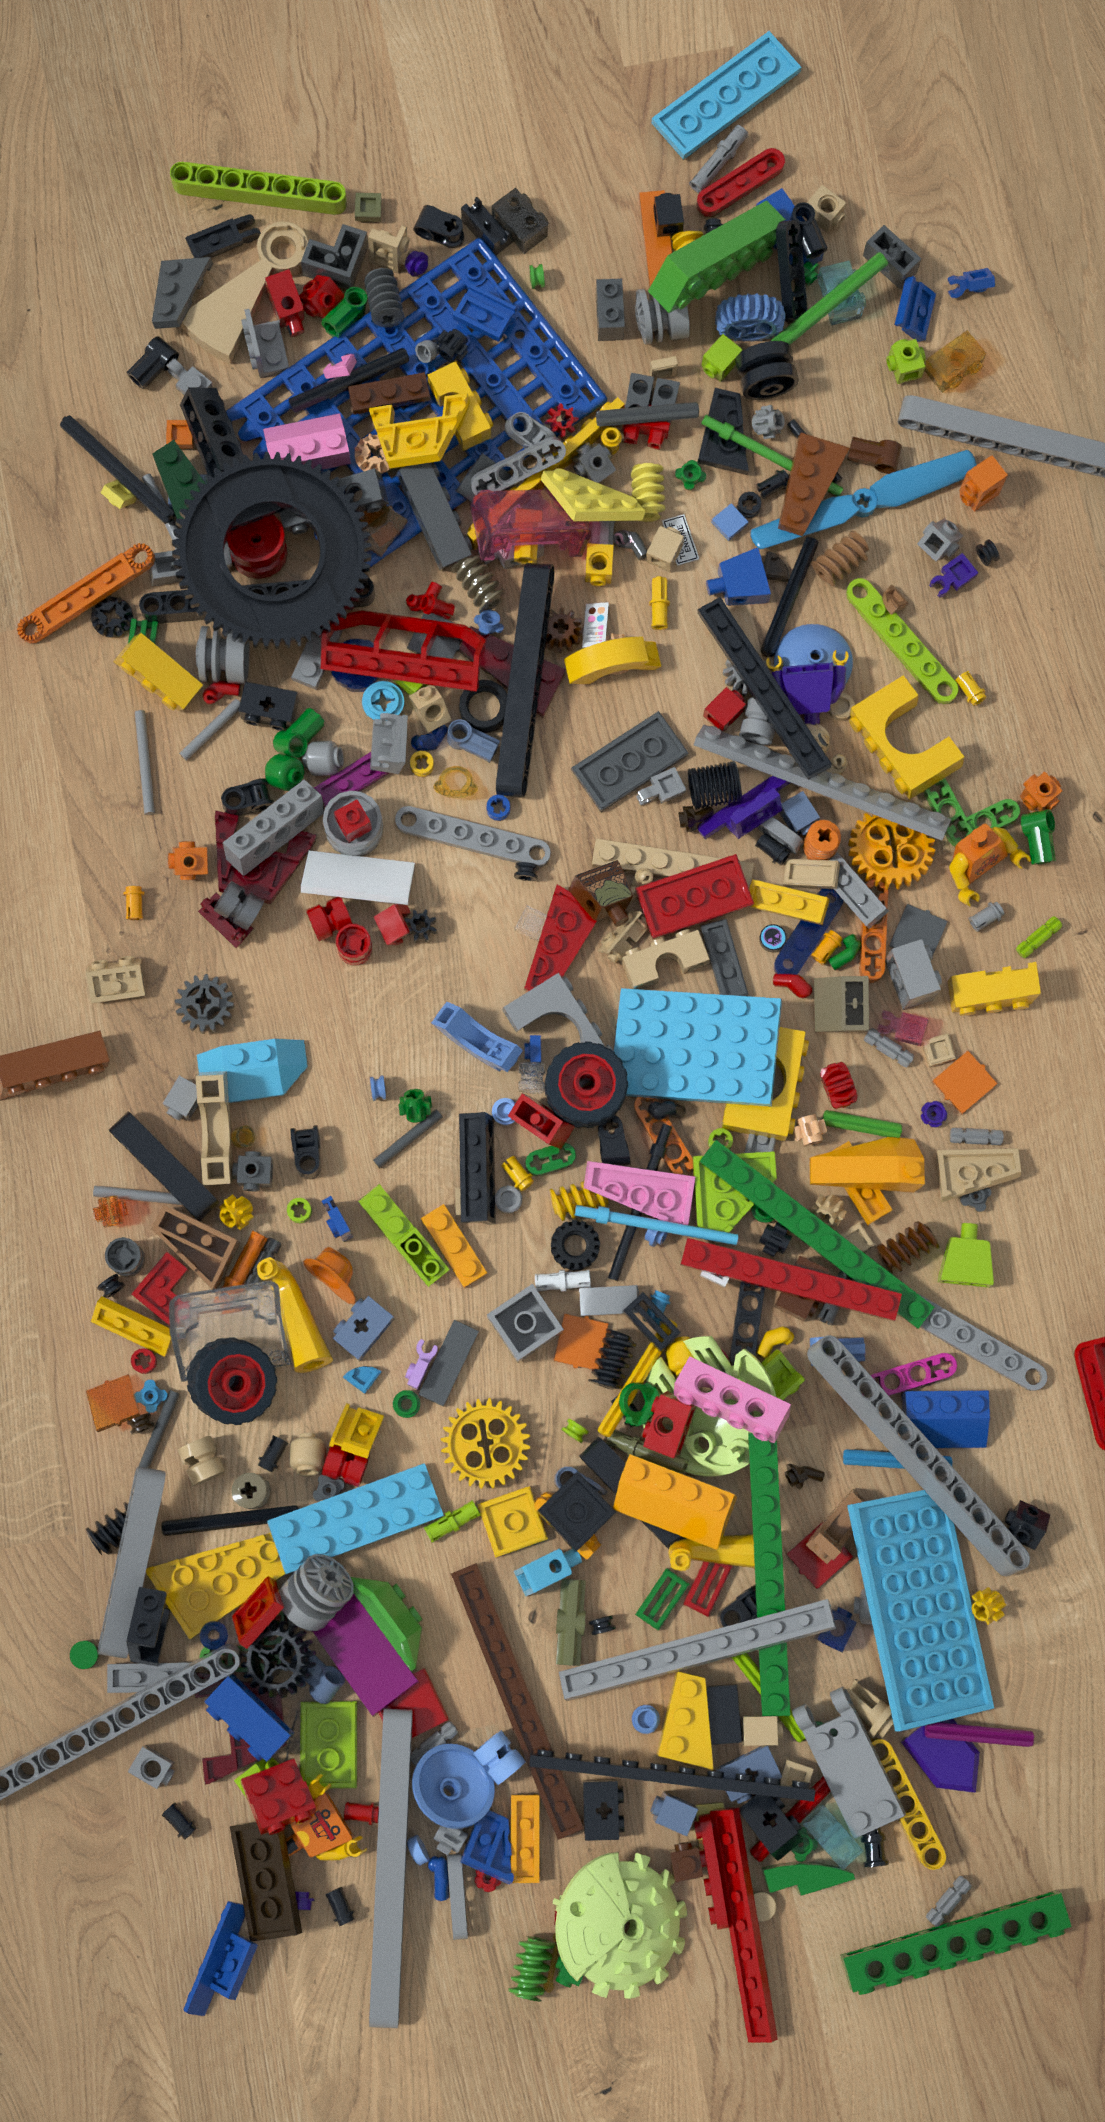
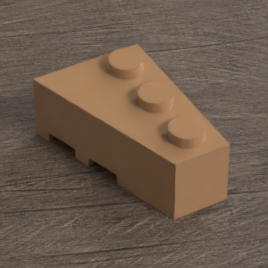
(198, 1245)

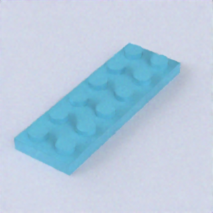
(726, 95)
(356, 1517)

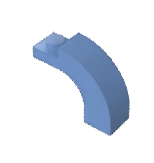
(475, 1038)

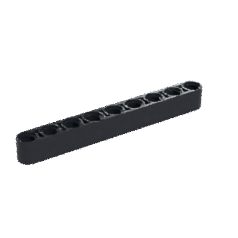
(168, 599)
(525, 679)

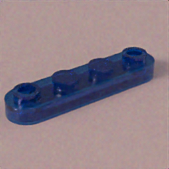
(806, 938)

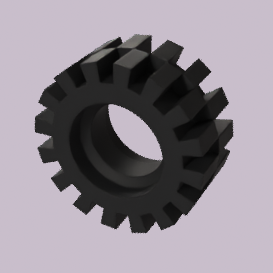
(575, 1228)

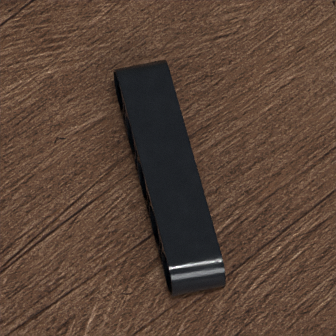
(163, 1166)
(609, 1468)

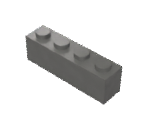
(434, 513)

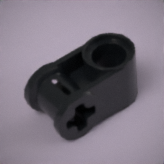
(439, 226)
(249, 797)
(306, 1146)
(614, 1146)
(742, 1606)

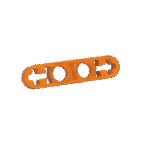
(878, 931)
(674, 1138)

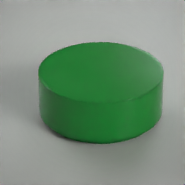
(84, 1654)

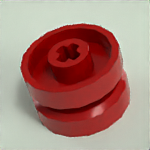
(258, 548)

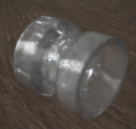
(532, 1077)

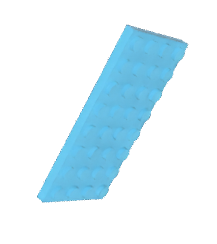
(920, 1610)

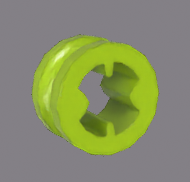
(718, 1132)
(307, 1207)
(575, 1430)

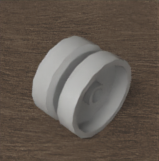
(335, 836)

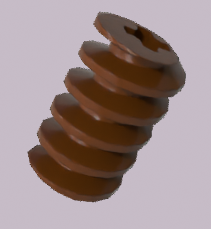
(907, 1246)

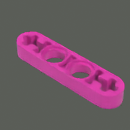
(904, 1376)

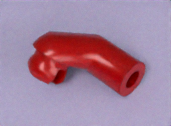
(413, 601)

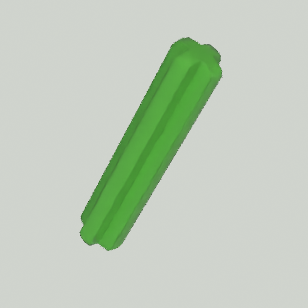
(862, 1124)

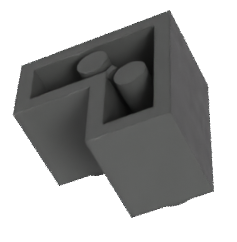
(337, 262)

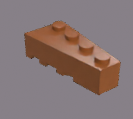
(52, 1064)

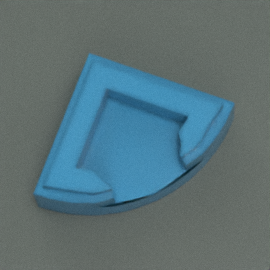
(362, 1377)

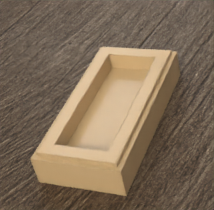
(811, 873)

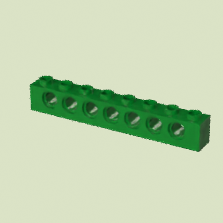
(1054, 1924)

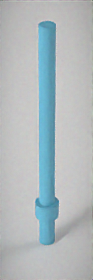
(603, 1216)

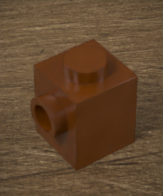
(685, 1862)

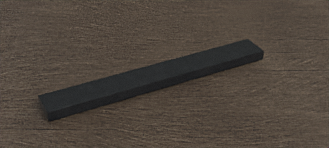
(764, 688)

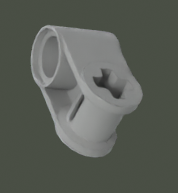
(532, 431)

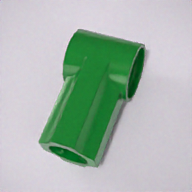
(345, 313)
(298, 734)
(1039, 828)

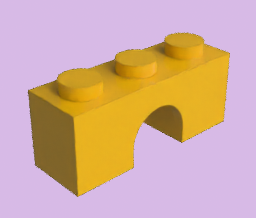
(475, 424)

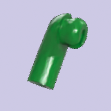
(848, 954)

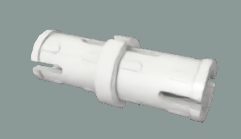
(562, 1280)

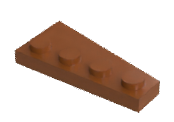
(809, 479)

